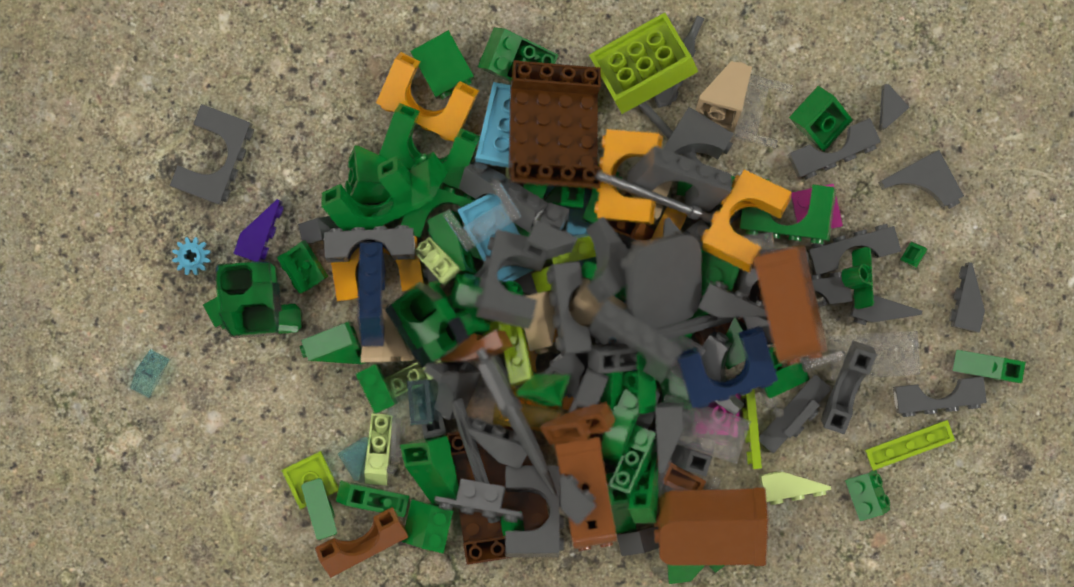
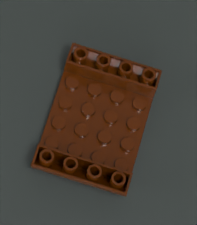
(554, 124)
(483, 539)

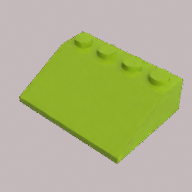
(644, 63)

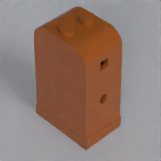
(791, 304)
(585, 464)
(713, 527)

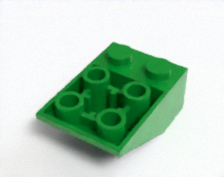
(507, 47)
(431, 467)

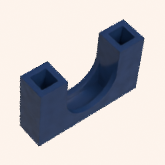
(371, 283)
(757, 371)

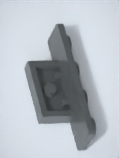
(795, 414)
(479, 498)

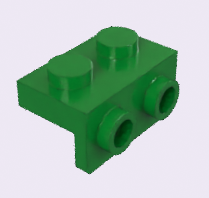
(302, 267)
(868, 495)

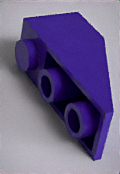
(255, 236)

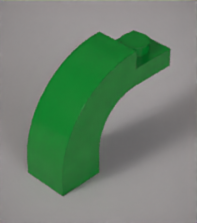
(617, 438)

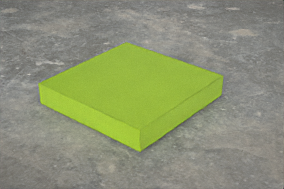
(308, 470)

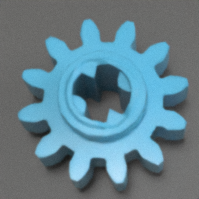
(194, 248)

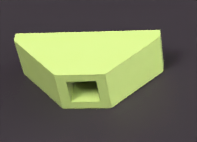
(437, 261)

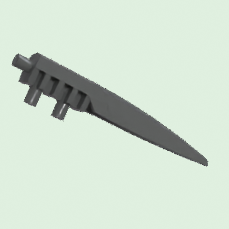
(511, 408)

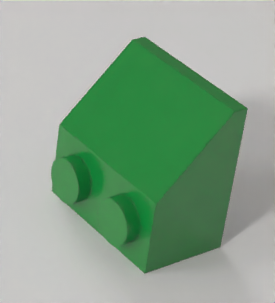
(821, 118)
(427, 526)

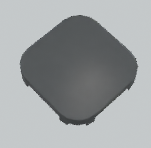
(663, 279)

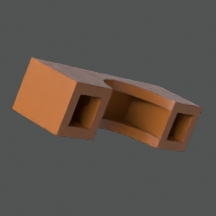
(341, 555)

